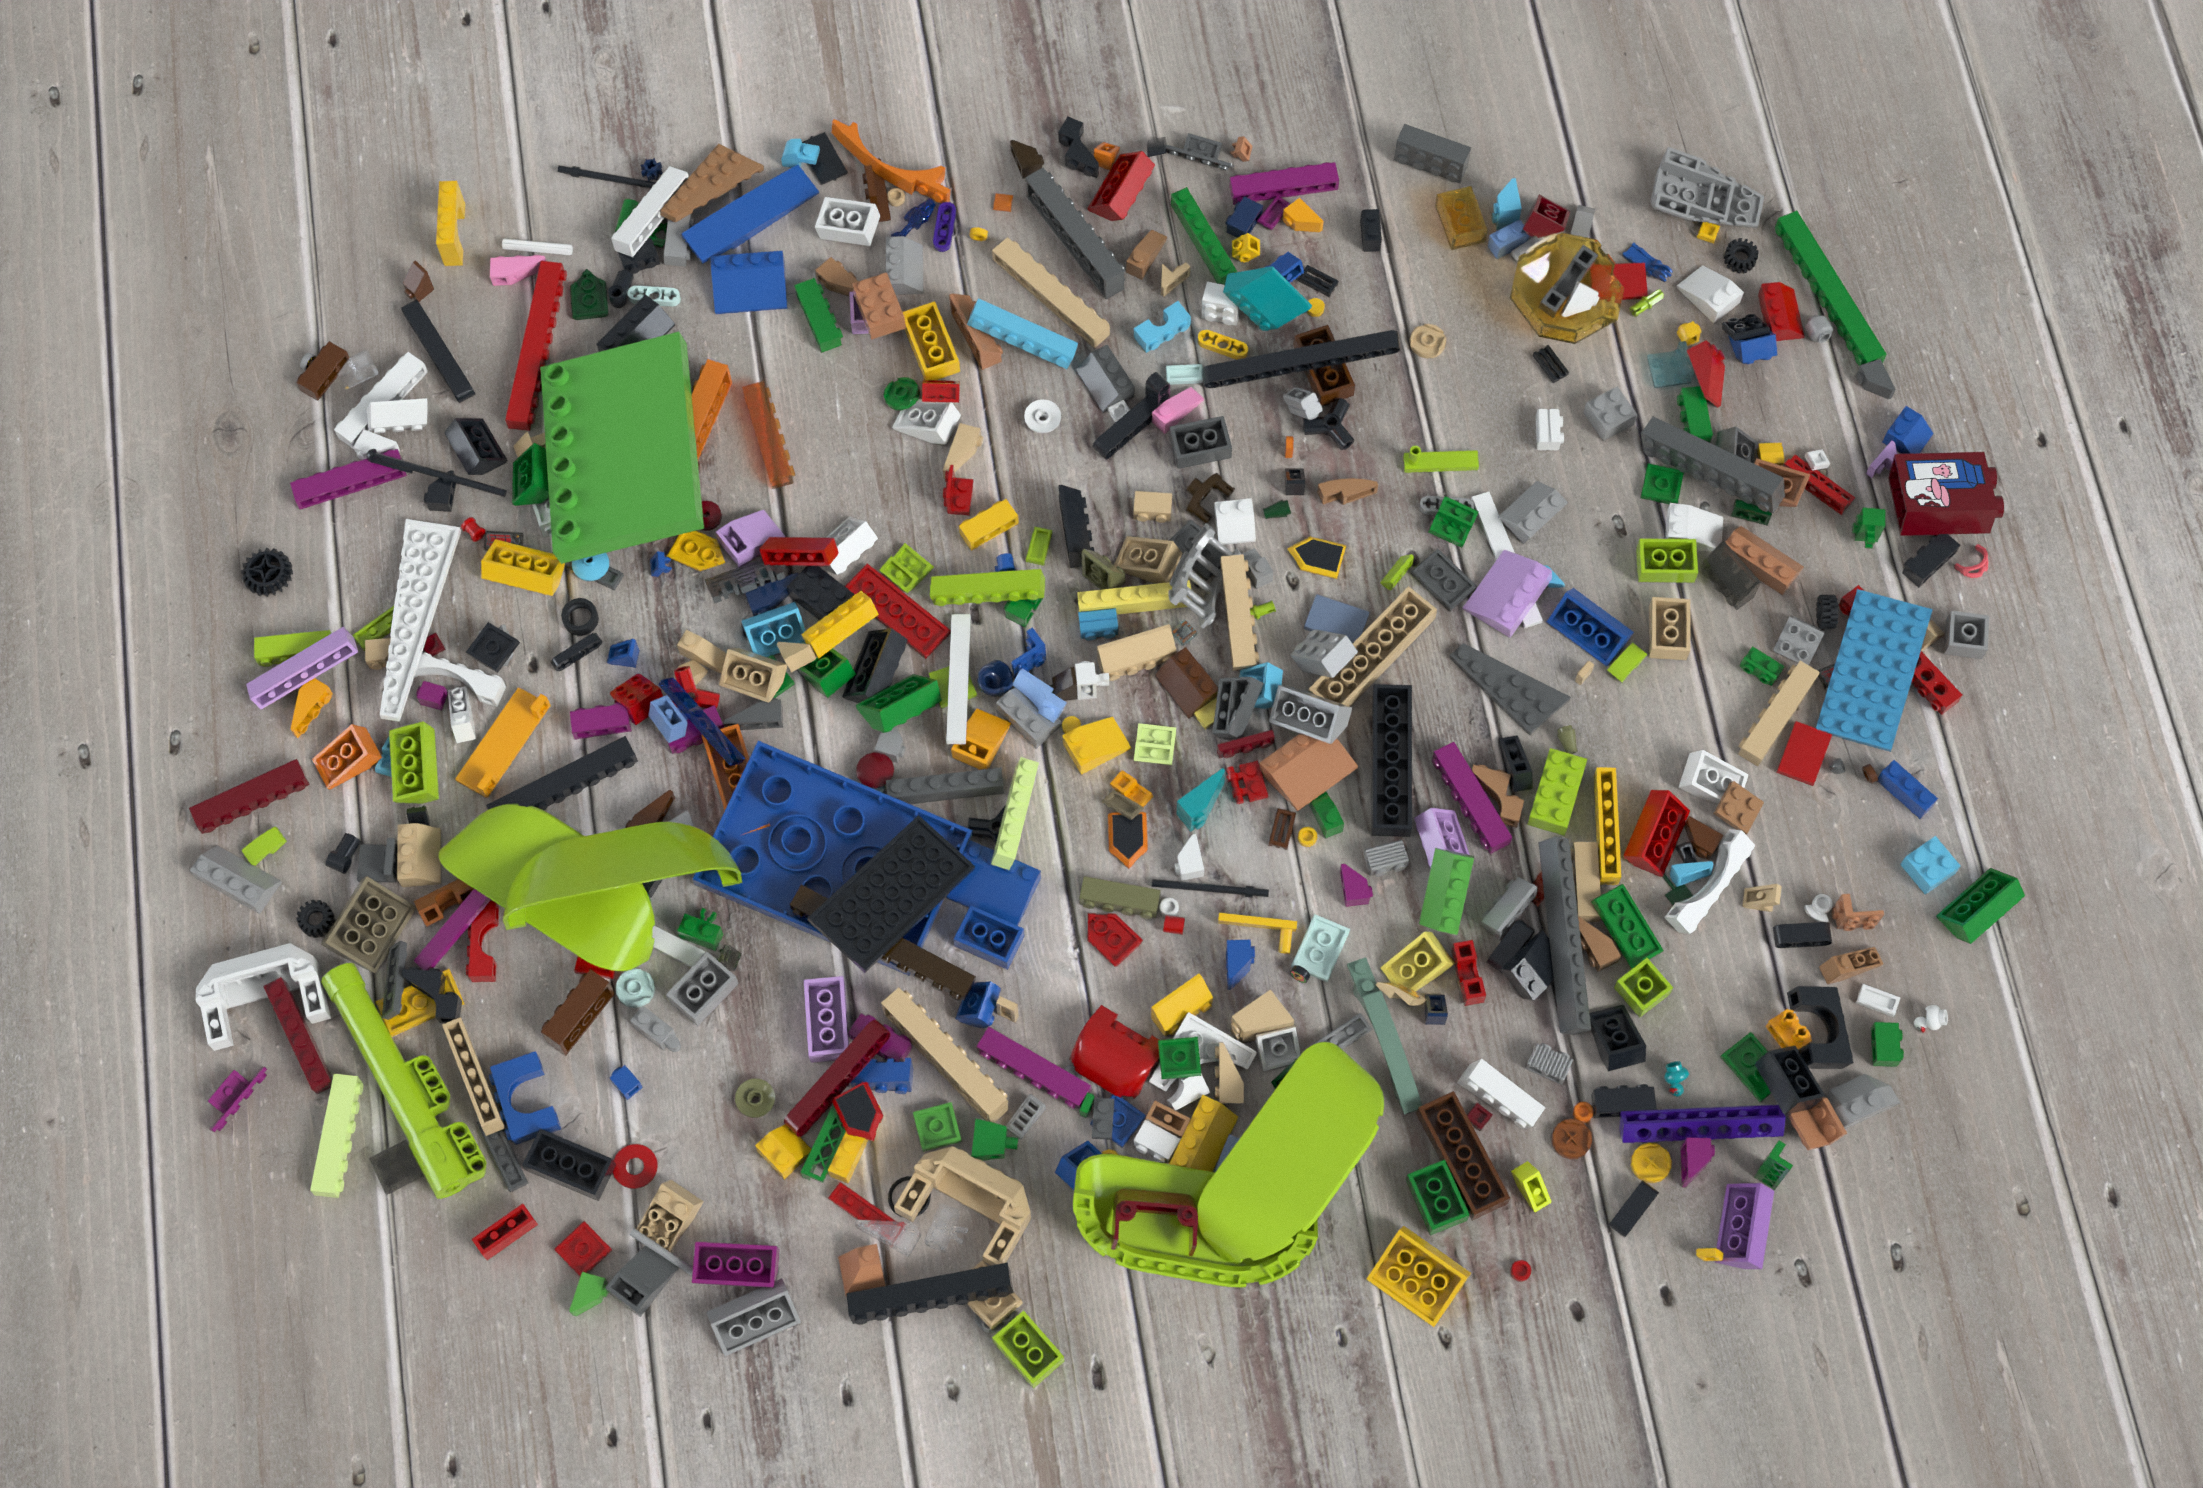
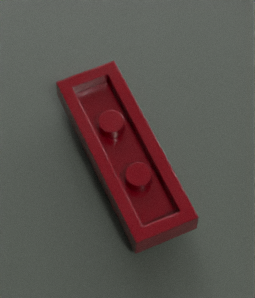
(1245, 744)

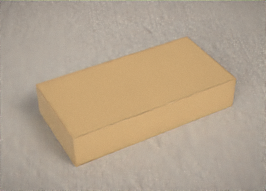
(1007, 1009)

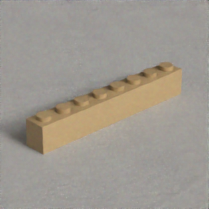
(1051, 292)

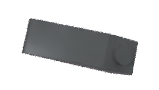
(759, 716)

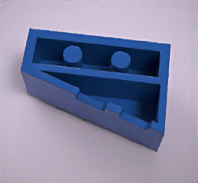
(887, 1076)

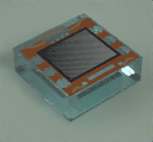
(1184, 632)

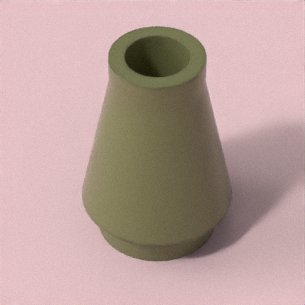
(1568, 739)

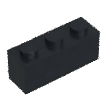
(1930, 558)
(1612, 1101)

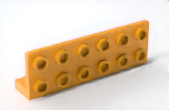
(503, 742)

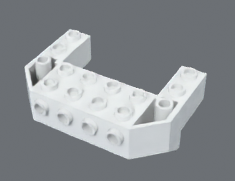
(242, 982)

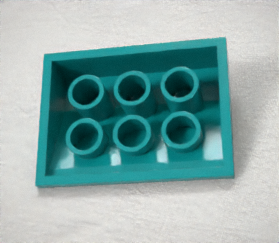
(1265, 297)

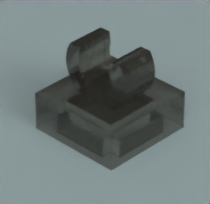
(729, 957)

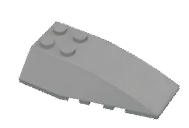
(1703, 194)

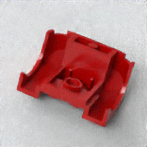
(1114, 1054)

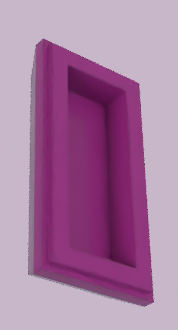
(1273, 213)

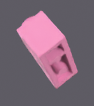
(1175, 409)

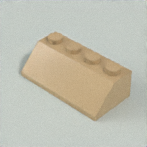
(1136, 652)

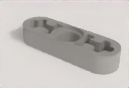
(1437, 499)

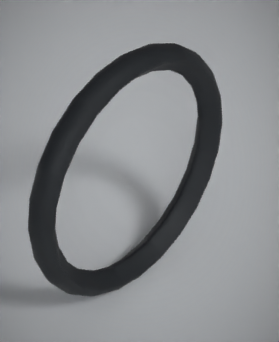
(907, 1178)

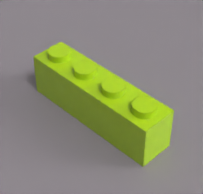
(279, 648)

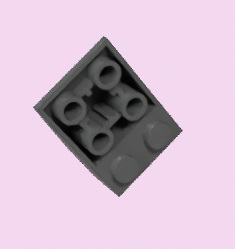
(641, 1280)

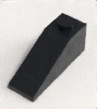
(1516, 763)

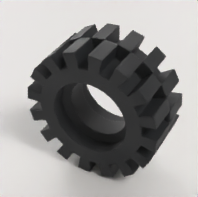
(1741, 246)
(1827, 611)
(308, 910)

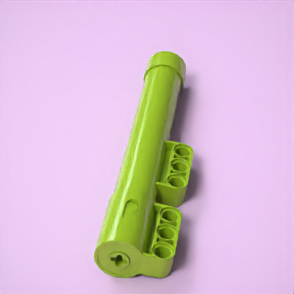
(406, 1089)

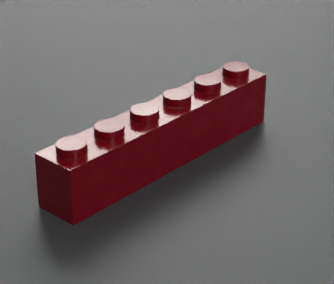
(249, 796)
(299, 1035)

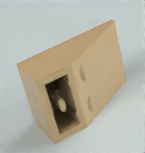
(669, 1214)

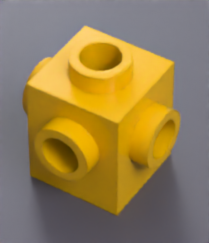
(1245, 248)

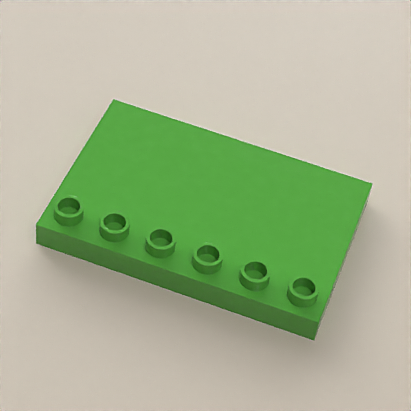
(621, 448)

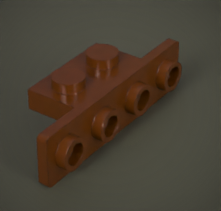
(876, 192)

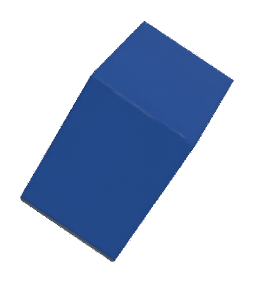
(624, 653)

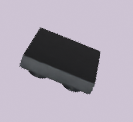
(1745, 327)

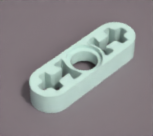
(660, 290)

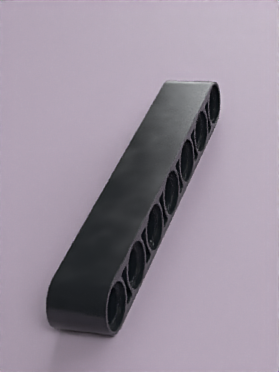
(438, 351)

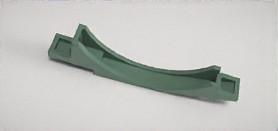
(1381, 1020)

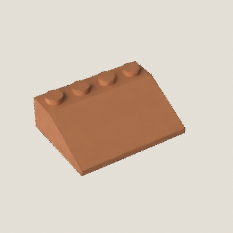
(1306, 768)

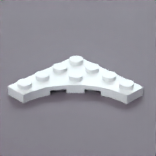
(1207, 1038)

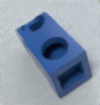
(1005, 563)

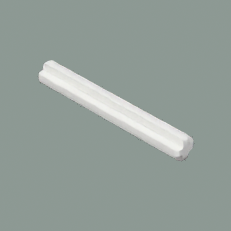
(535, 246)

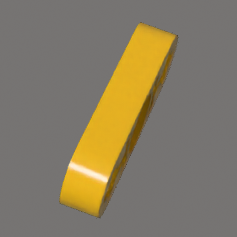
(1221, 338)

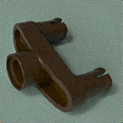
(1200, 490)

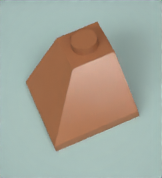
(861, 1269)

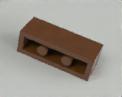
(322, 371)

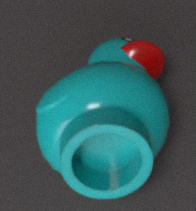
(1674, 1075)

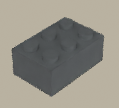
(1200, 442)

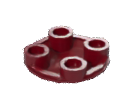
(875, 769)

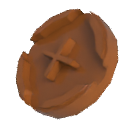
(1571, 1139)

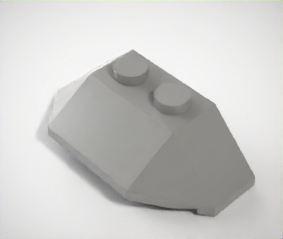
(1861, 1099)

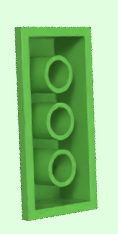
(1446, 891)

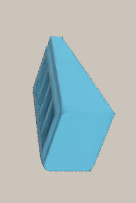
(1690, 872)

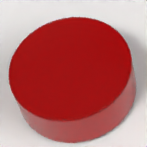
(1520, 1270)

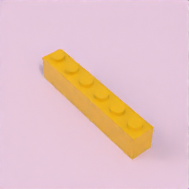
(1607, 825)

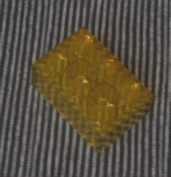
(1461, 218)

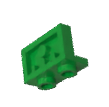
(1761, 666)

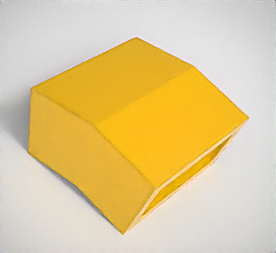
(1771, 453)

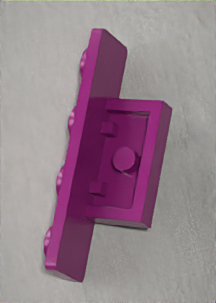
(230, 1094)

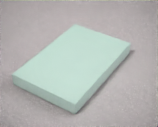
(1321, 947)

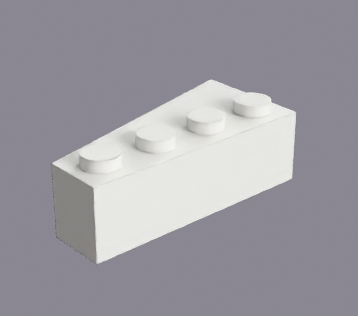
(1501, 1093)

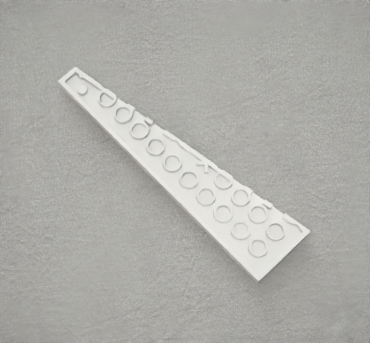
(423, 571)

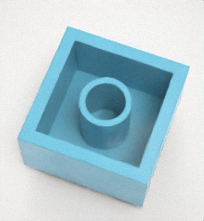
(1930, 865)

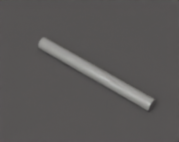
(662, 1251)

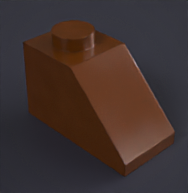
(417, 282)
(1702, 838)

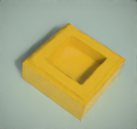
(1708, 232)
(1709, 1254)

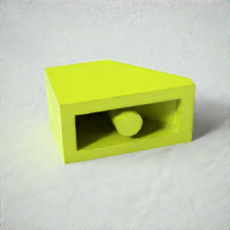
(1531, 1186)

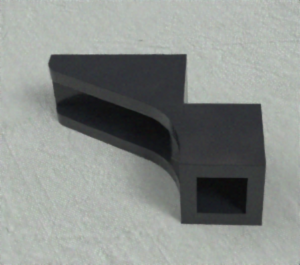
(1077, 156)
(433, 984)

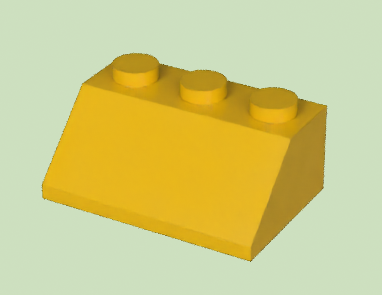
(1172, 1009)

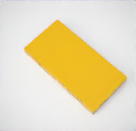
(416, 1007)

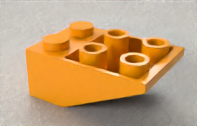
(983, 740)

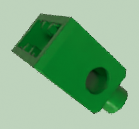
(991, 1141)

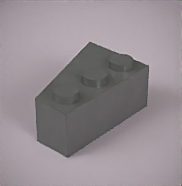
(1234, 705)

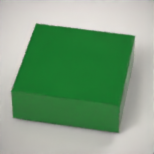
(1087, 1105)

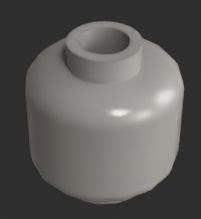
(1819, 328)

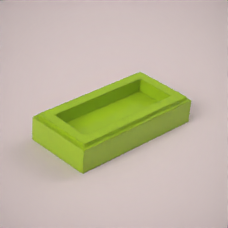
(1039, 546)

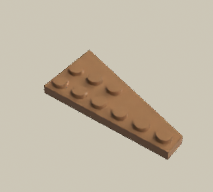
(712, 178)

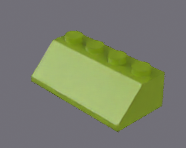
(414, 764)

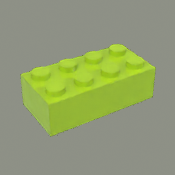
(1557, 792)

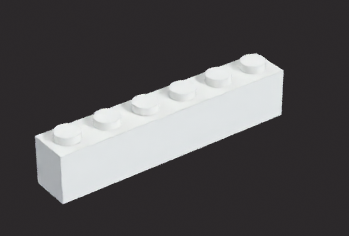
(646, 215)
(392, 387)

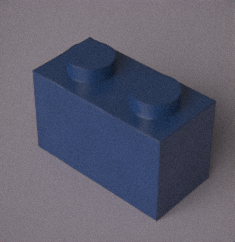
(1244, 217)

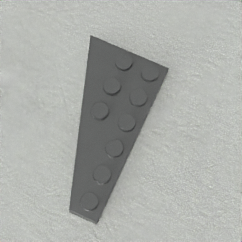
(1519, 695)

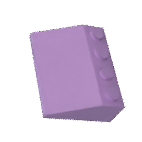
(1508, 592)

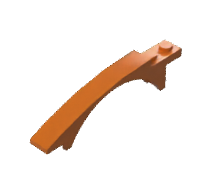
(923, 181)

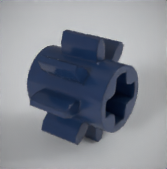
(651, 169)

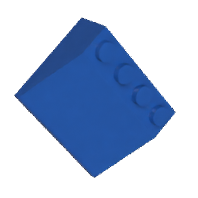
(749, 282)
(994, 888)

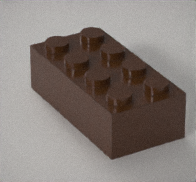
(1327, 381)
(577, 1012)

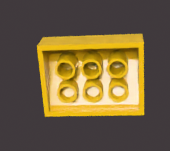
(1418, 1276)

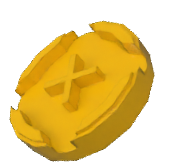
(1651, 1162)

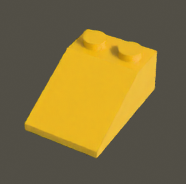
(1095, 744)

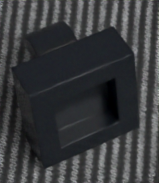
(418, 815)

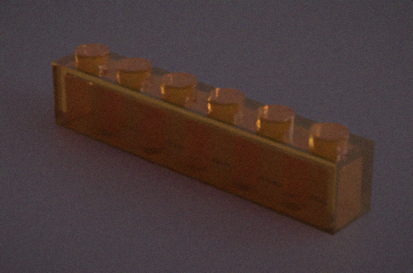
(767, 434)

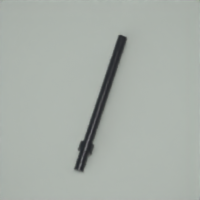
(577, 172)
(1248, 891)

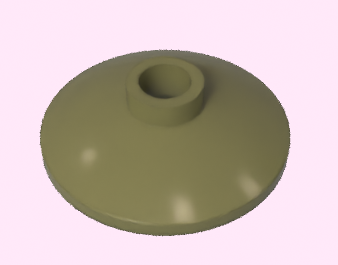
(751, 1089)

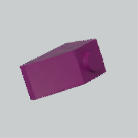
(1354, 887)

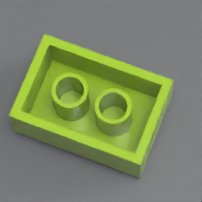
(1667, 560)
(1028, 1349)

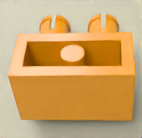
(1788, 1031)

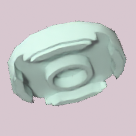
(635, 988)

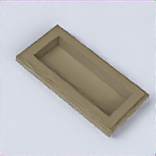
(1122, 804)

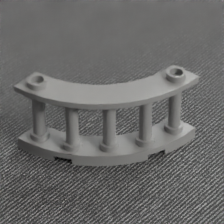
(1184, 571)

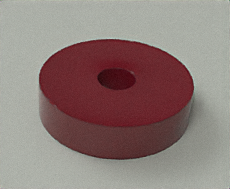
(715, 515)

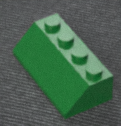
(900, 702)
(1981, 905)

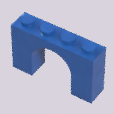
(506, 1078)

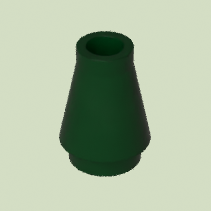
(1277, 510)

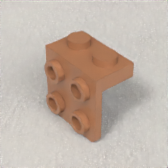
(1850, 920)

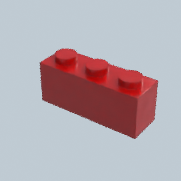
(504, 1232)

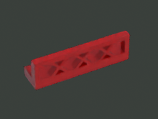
(1820, 489)

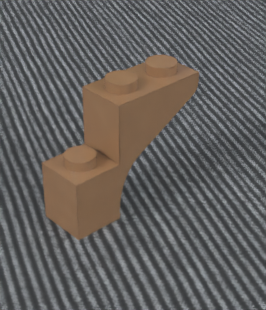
(1495, 785)

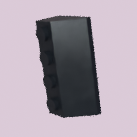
(641, 323)
(1074, 524)
(875, 664)

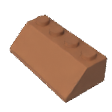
(981, 344)
(1764, 560)

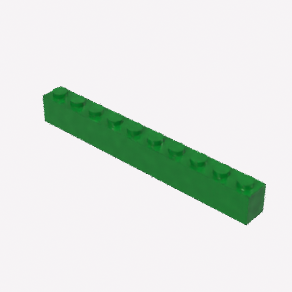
(1829, 289)

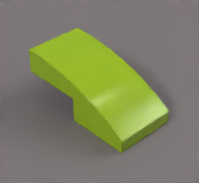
(1627, 662)
(263, 845)

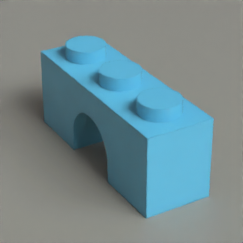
(1151, 336)

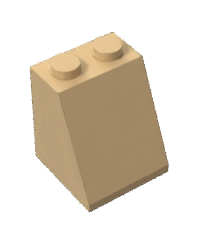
(1260, 1017)

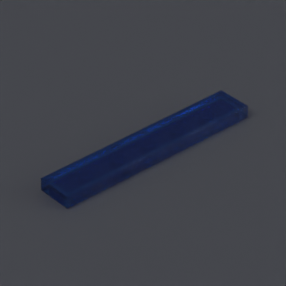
(701, 721)

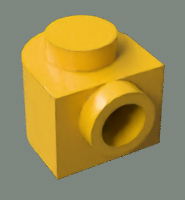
(1689, 332)

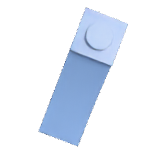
(1040, 694)

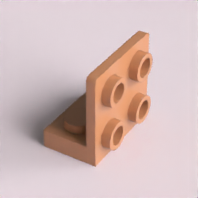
(1818, 1125)

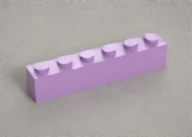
(302, 668)

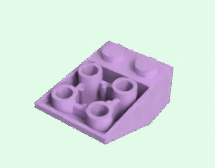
(746, 535)

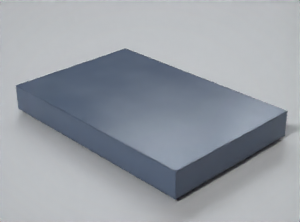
(1336, 618)

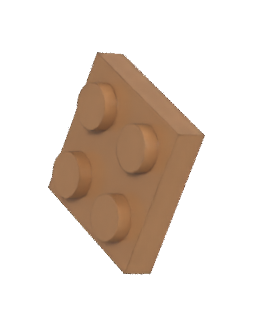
(1738, 807)

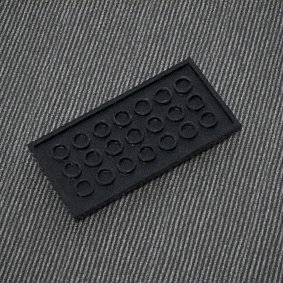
(891, 893)

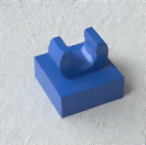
(658, 563)

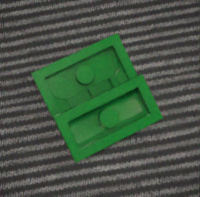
(1453, 521)

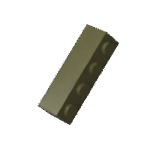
(1119, 897)

